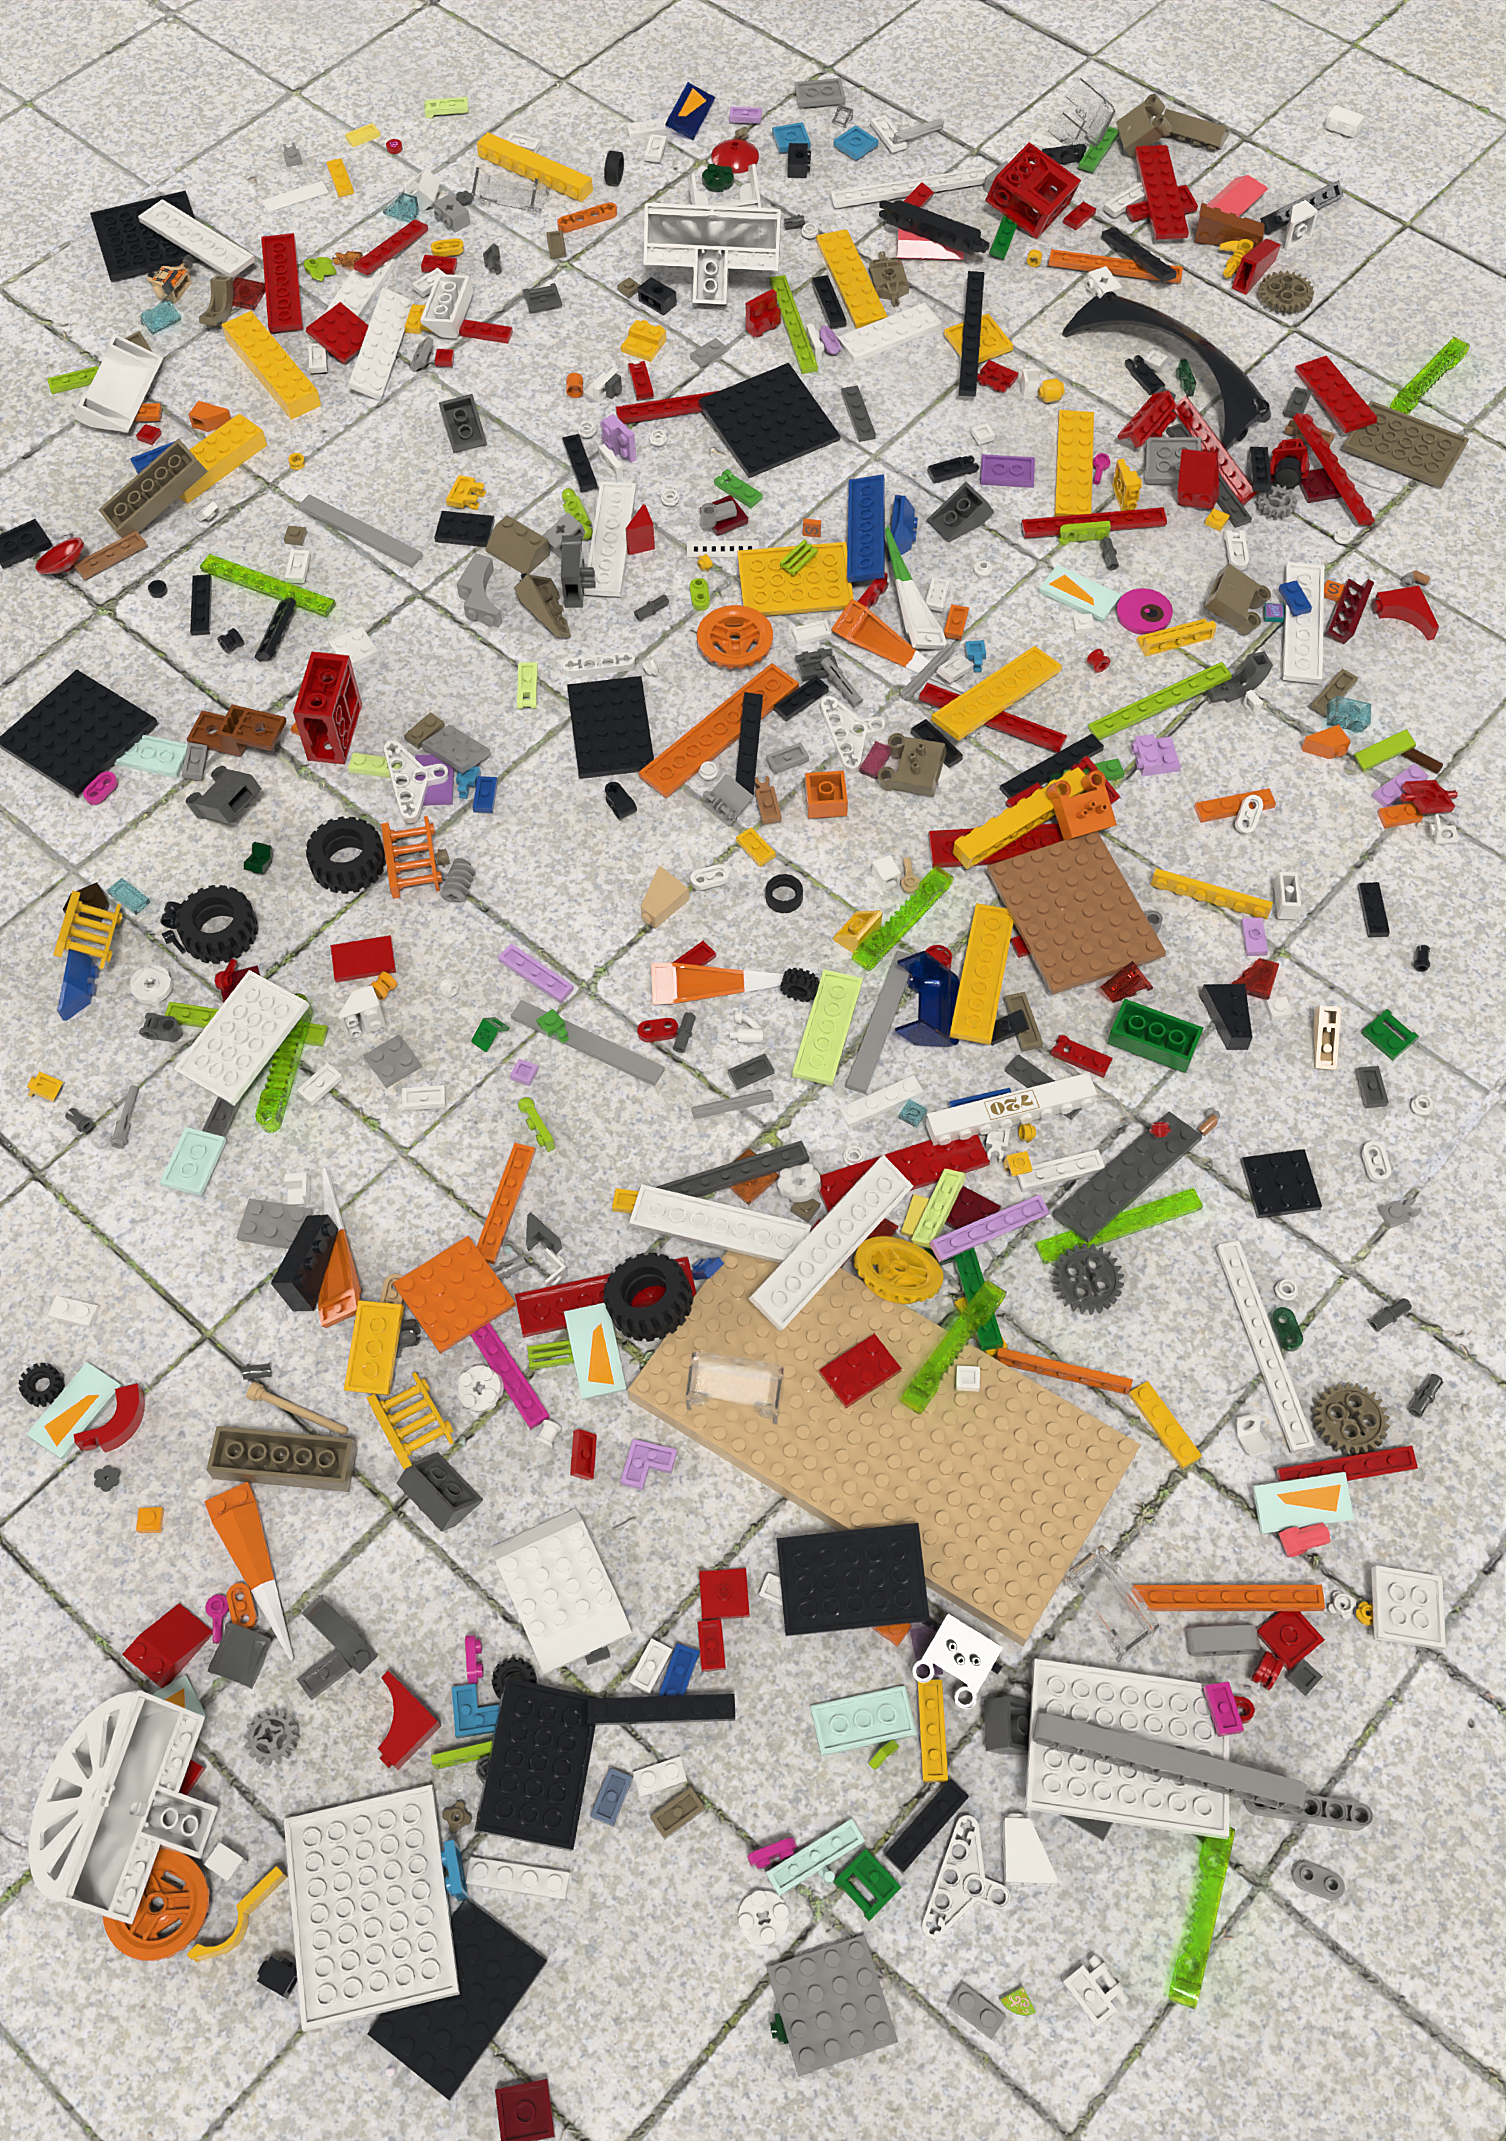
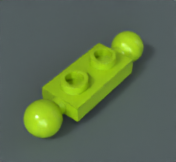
(576, 508)

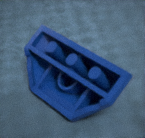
(903, 524)
(77, 984)

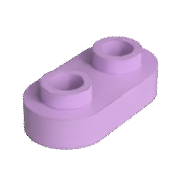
(829, 340)

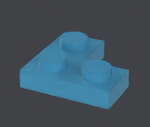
(468, 1717)

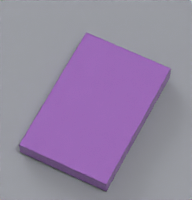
(1007, 471)
(441, 793)

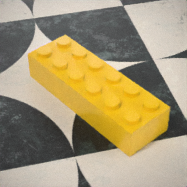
(224, 452)

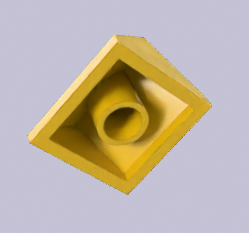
(858, 929)

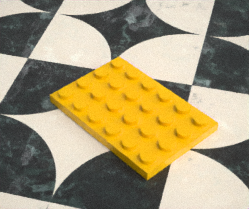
(815, 588)

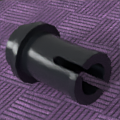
(1422, 958)

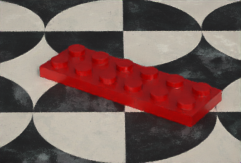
(1336, 394)

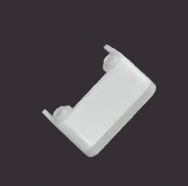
(748, 193)

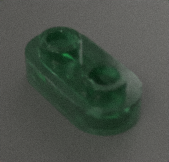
(1287, 1330)

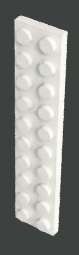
(830, 1243)

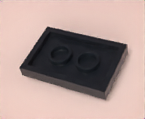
(464, 528)
(22, 543)

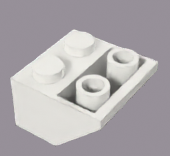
(361, 1013)

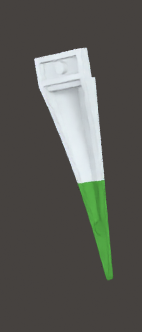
(917, 617)

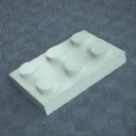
(193, 1161)

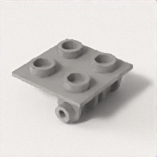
(727, 800)

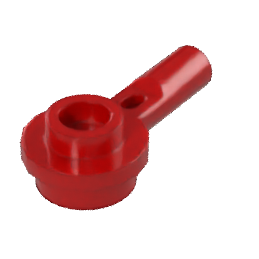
(223, 979)

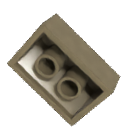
(517, 545)

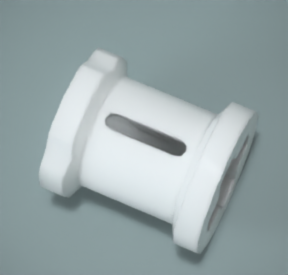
(547, 1434)

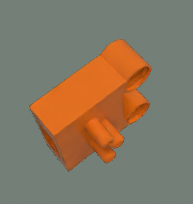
(1082, 812)

